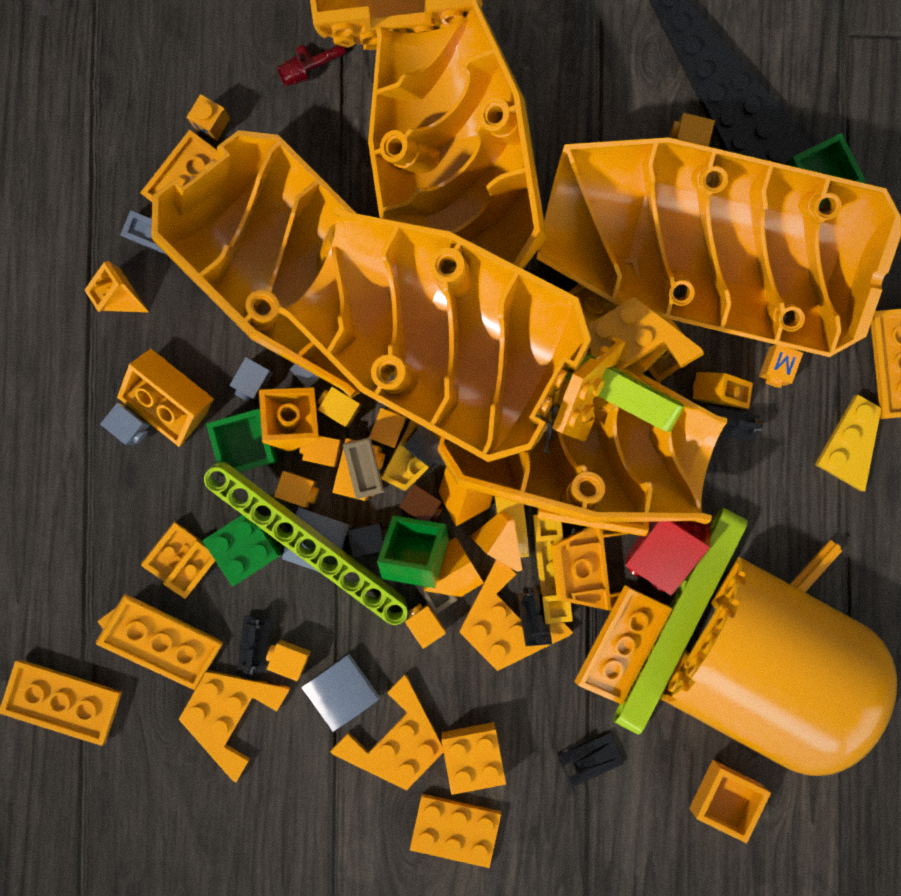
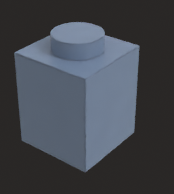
(250, 379)
(125, 425)

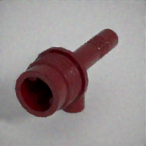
(294, 71)

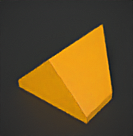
(112, 291)
(460, 501)
(500, 540)
(457, 572)

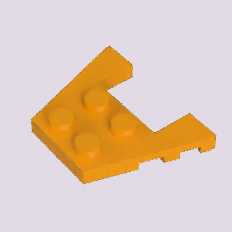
(643, 333)
(586, 383)
(582, 569)
(496, 628)
(218, 709)
(404, 750)

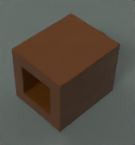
(421, 504)

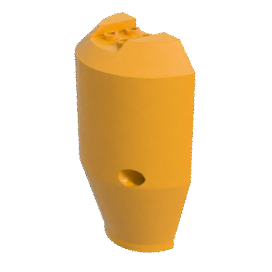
(455, 139)
(254, 240)
(469, 346)
(616, 475)

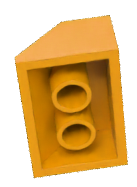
(164, 396)

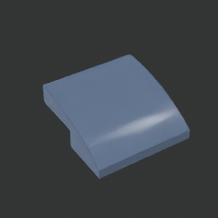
(329, 528)
(341, 692)

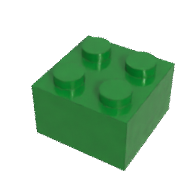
(829, 158)
(239, 442)
(241, 549)
(413, 551)

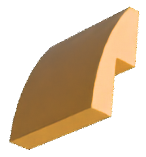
(179, 560)

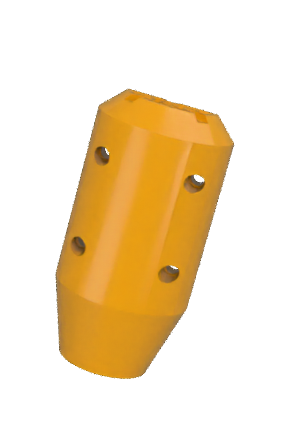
(739, 246)

